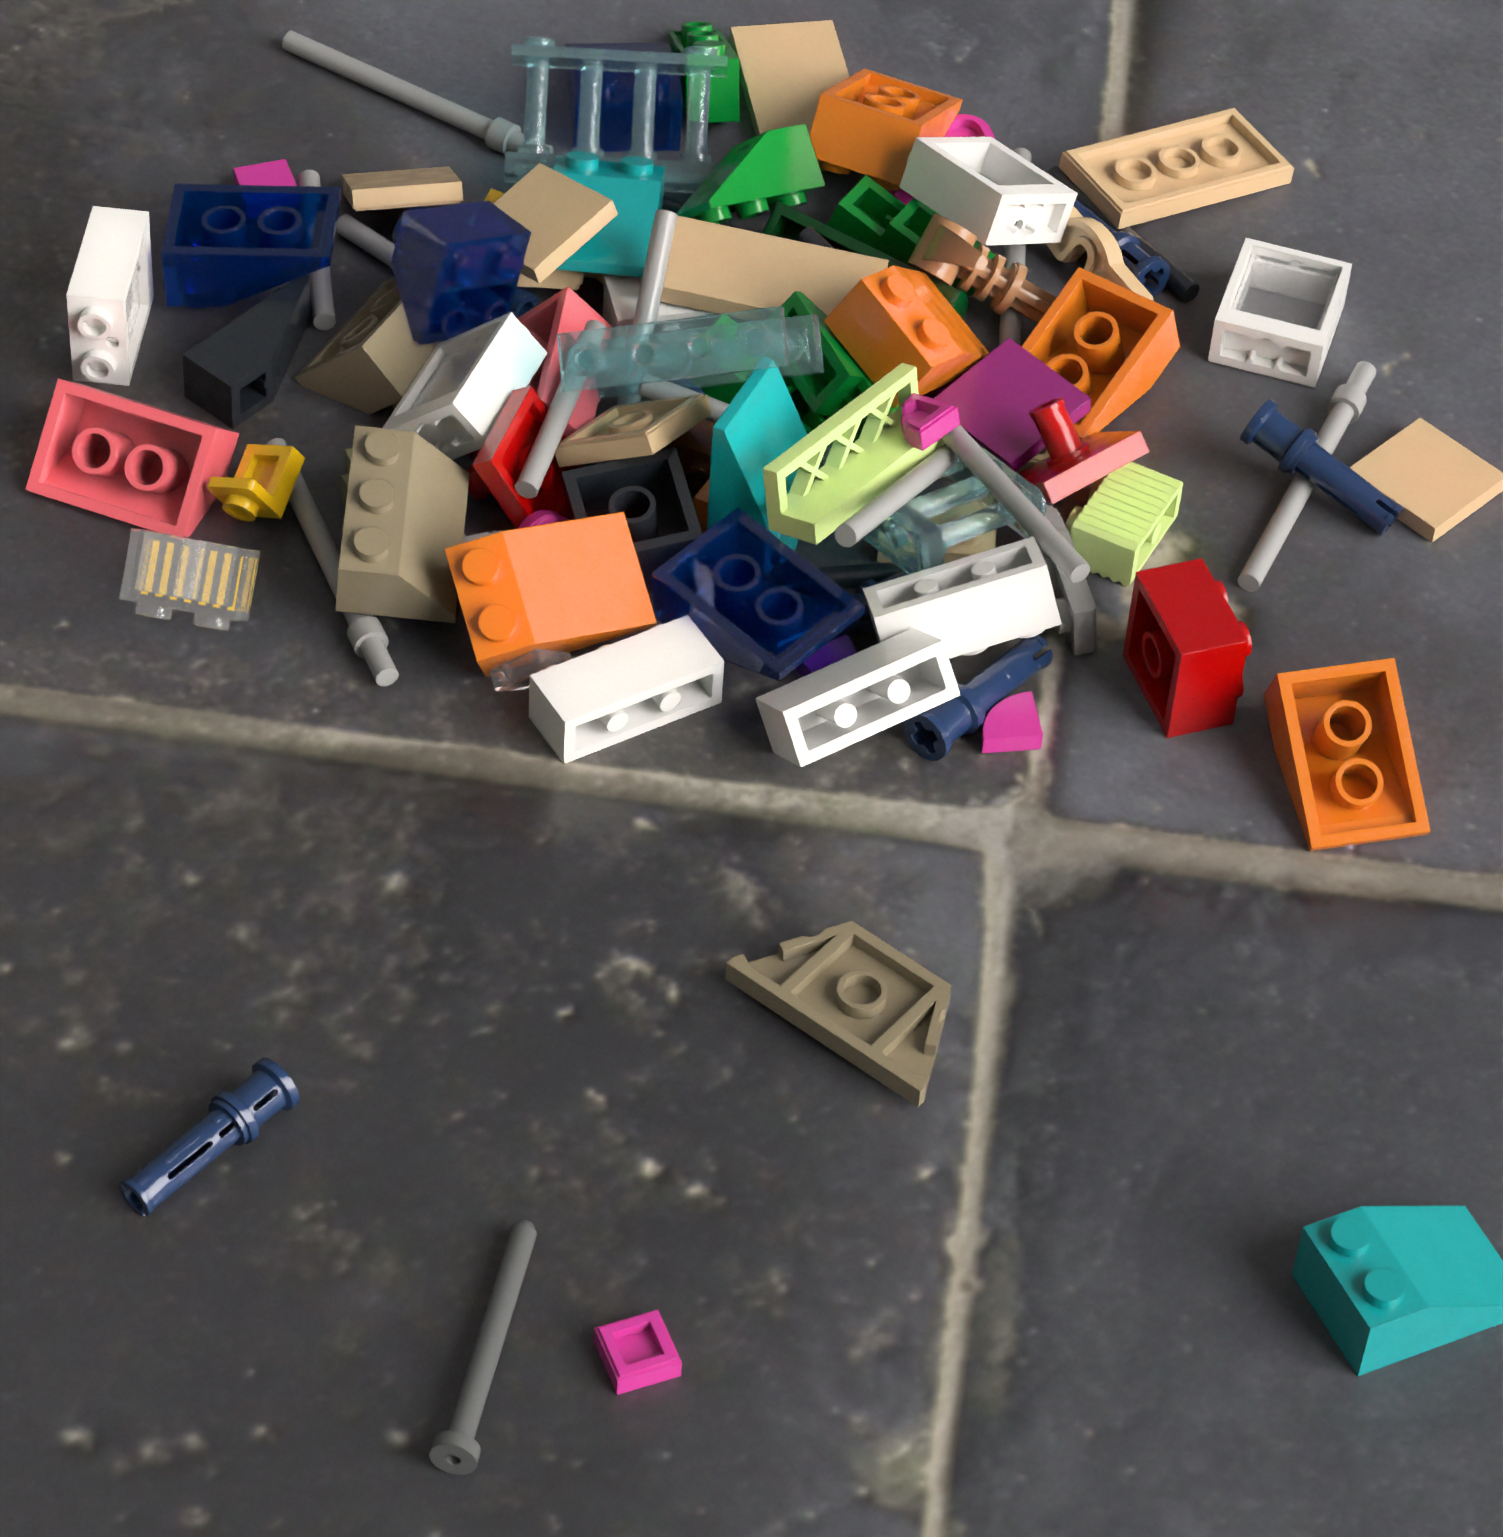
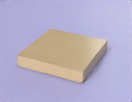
(402, 188)
(557, 214)
(633, 430)
(1430, 478)

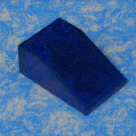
(618, 102)
(244, 240)
(753, 597)

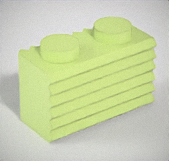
(1124, 520)

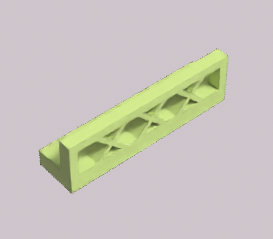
(852, 470)

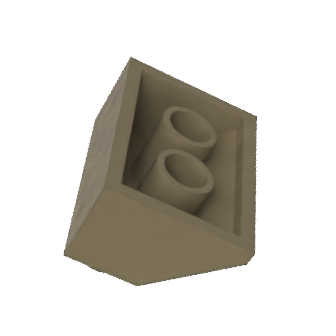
(370, 356)
(398, 519)

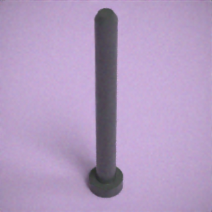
(456, 1449)

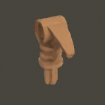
(948, 253)

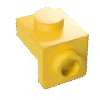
(260, 483)

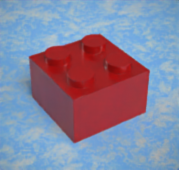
(1186, 647)

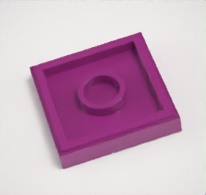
(997, 400)

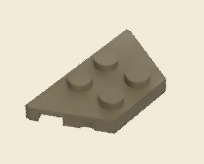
(856, 1001)

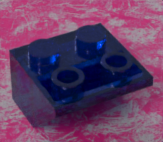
(457, 267)

